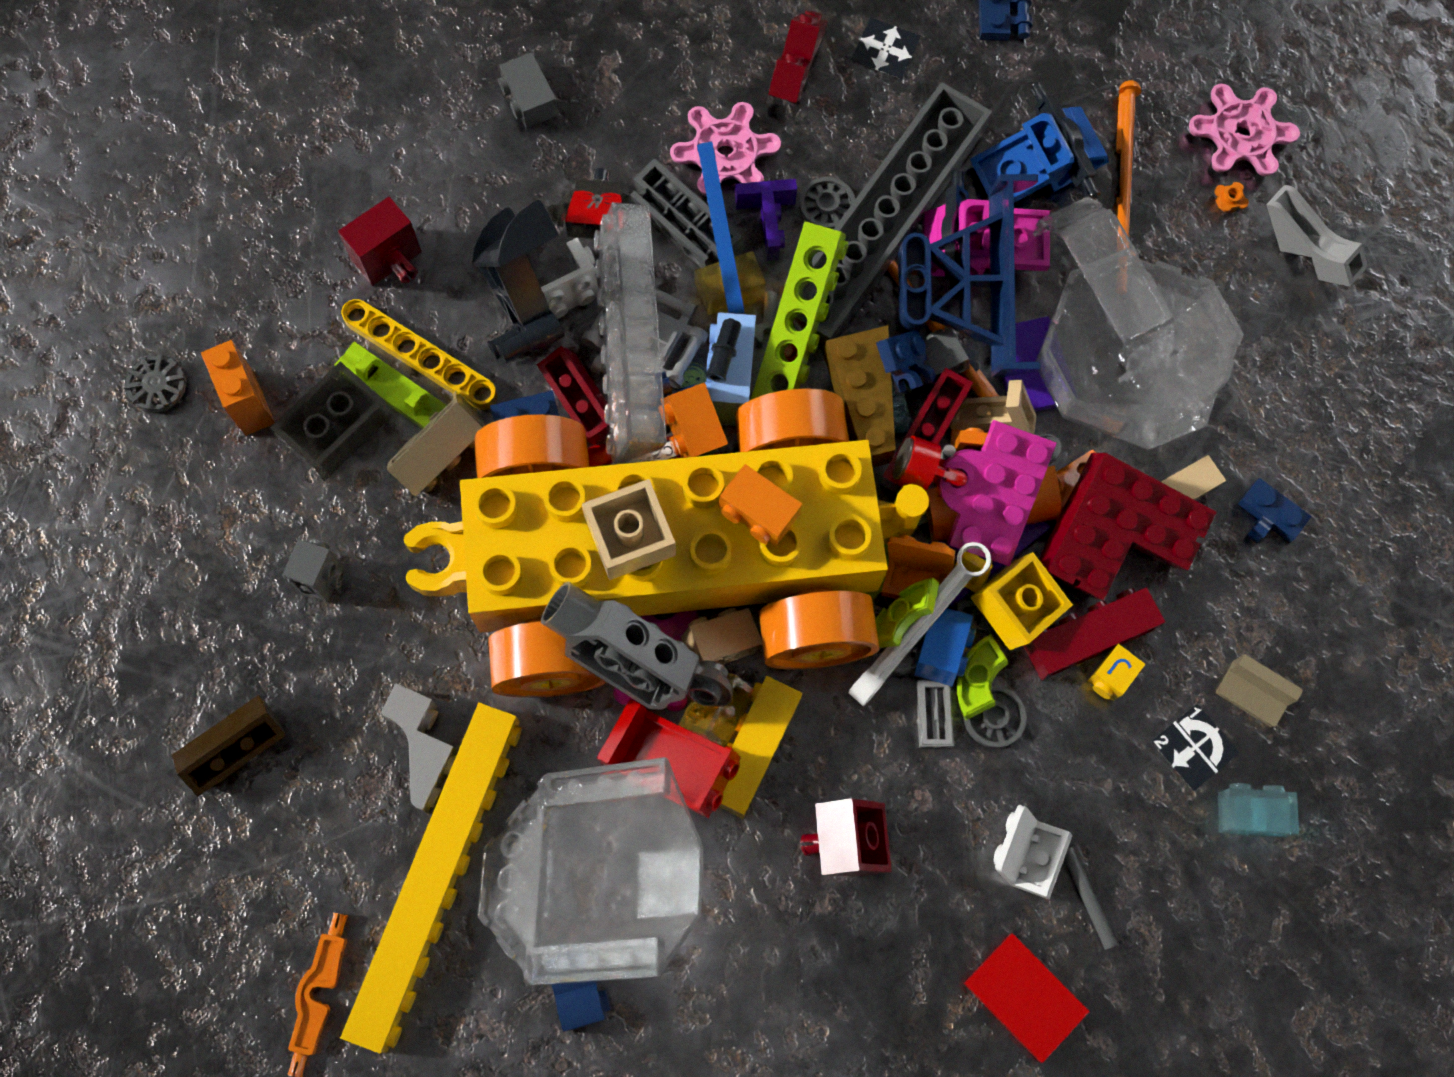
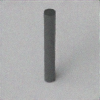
(1089, 899)

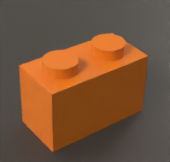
(759, 506)

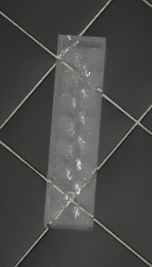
(630, 335)

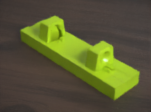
(392, 386)

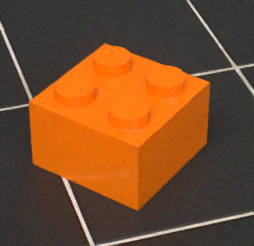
(693, 422)

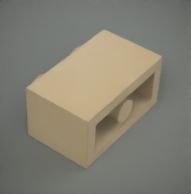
(723, 638)

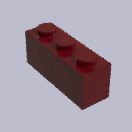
(576, 392)

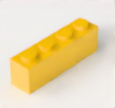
(758, 741)

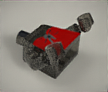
(586, 204)

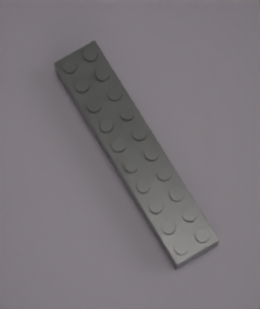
(896, 201)

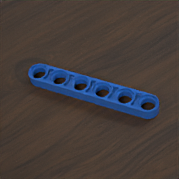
(720, 228)

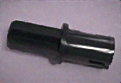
(724, 350)

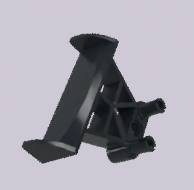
(506, 268)

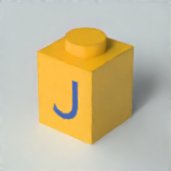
(1115, 673)

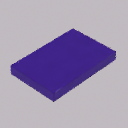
(1028, 342)

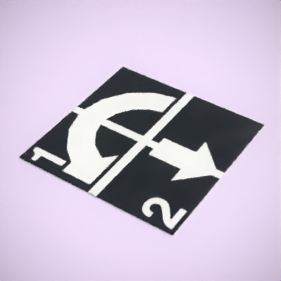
(1195, 747)

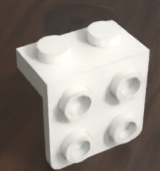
(577, 287)
(1031, 853)

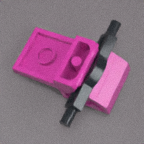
(961, 212)

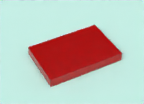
(1026, 998)

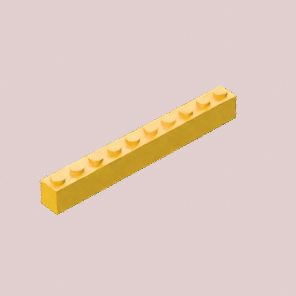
(431, 881)

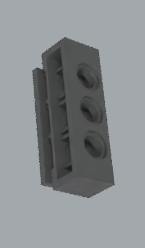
(679, 204)

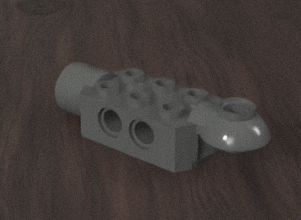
(633, 652)

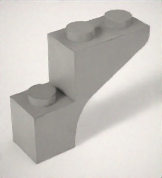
(1305, 234)
(428, 757)

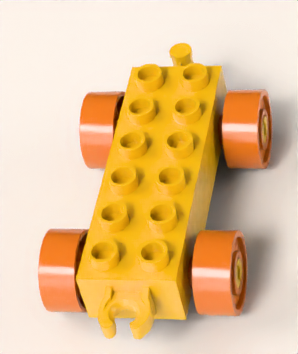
(530, 536)

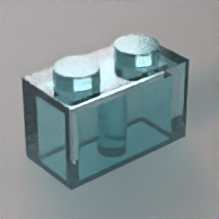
(1258, 811)

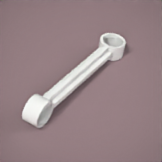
(891, 657)

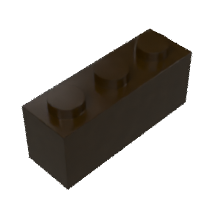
(227, 745)

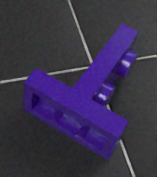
(768, 197)

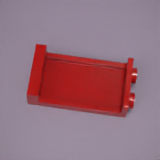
(697, 763)

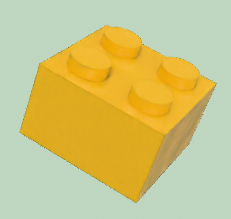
(1021, 601)

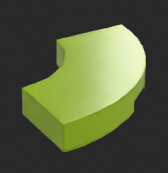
(912, 604)
(976, 684)

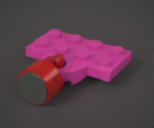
(985, 487)

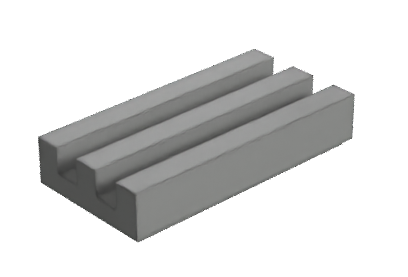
(935, 742)

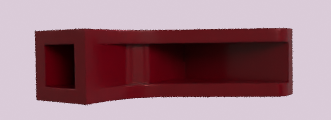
(798, 53)

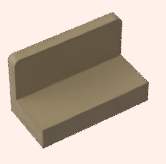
(1258, 690)

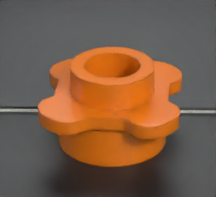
(1230, 204)

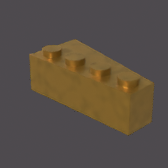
(865, 390)

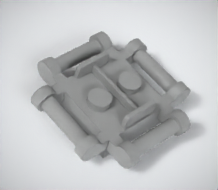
(671, 336)

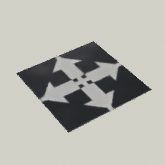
(886, 48)

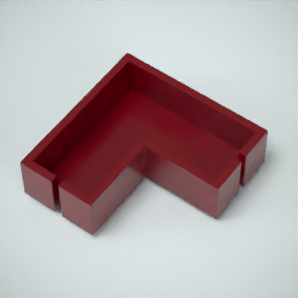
(1119, 510)

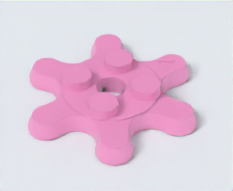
(1248, 114)
(730, 132)

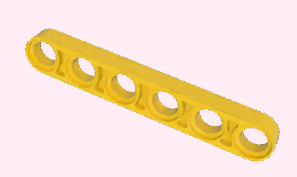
(420, 352)

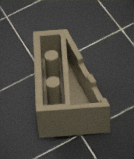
(436, 446)

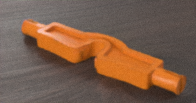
(313, 1013)

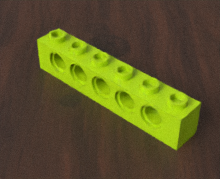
(811, 241)

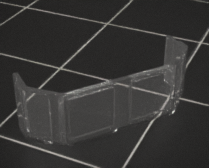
(1118, 282)

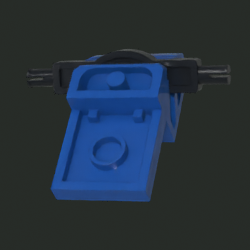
(1053, 144)

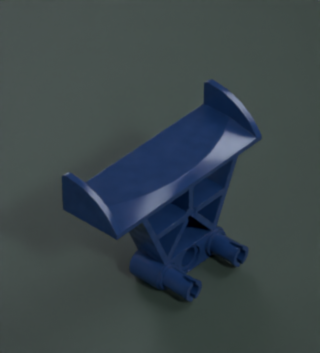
(916, 257)

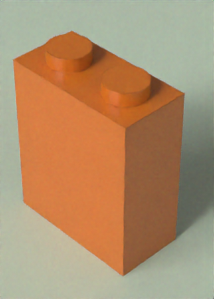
(237, 387)

